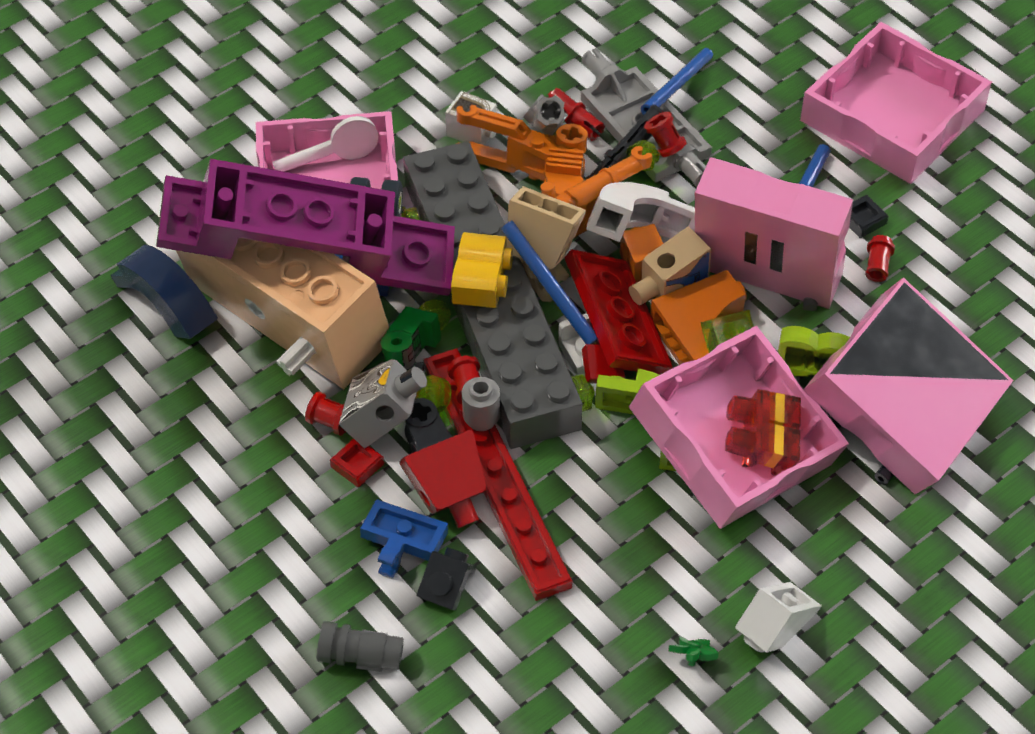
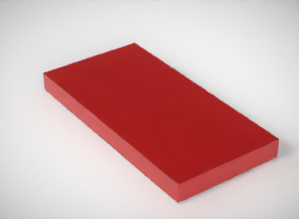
(621, 325)

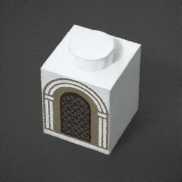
(468, 132)

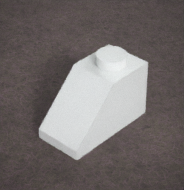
(776, 616)

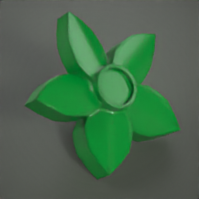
(694, 650)

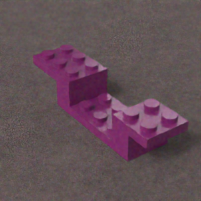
(308, 215)

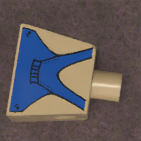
(672, 266)

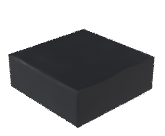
(866, 216)

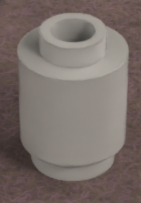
(481, 403)

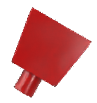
(448, 476)

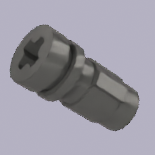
(366, 648)

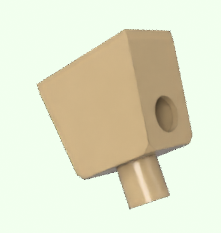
(545, 224)

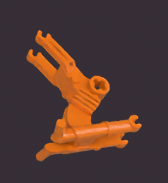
(550, 158)

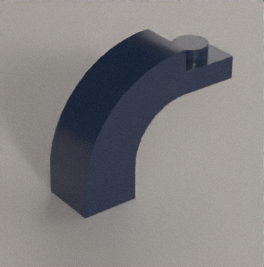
(167, 288)

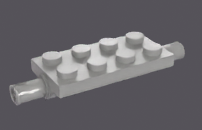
(617, 103)

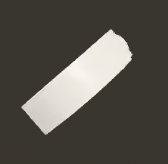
(638, 205)

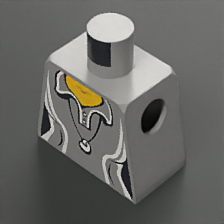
(380, 400)

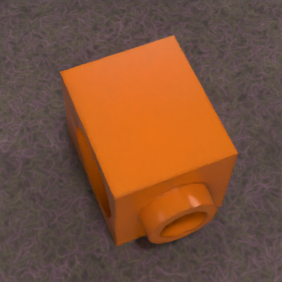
(637, 244)

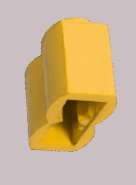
(480, 270)

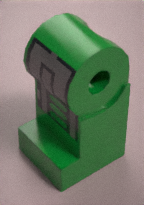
(410, 335)

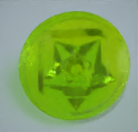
(437, 390)
(585, 391)

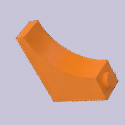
(681, 312)

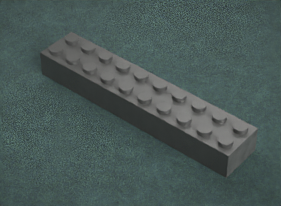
(514, 337)

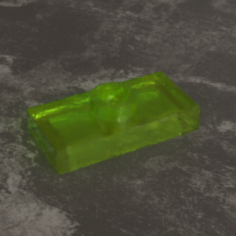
(726, 327)

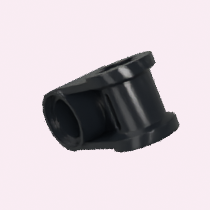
(424, 426)

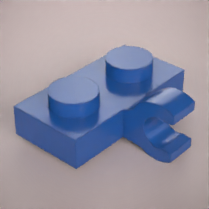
(401, 533)

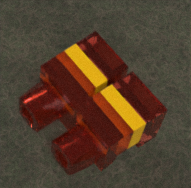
(768, 431)

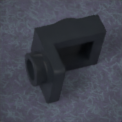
(445, 578)

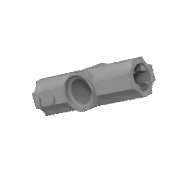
(546, 115)

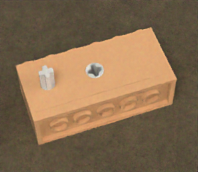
(299, 300)

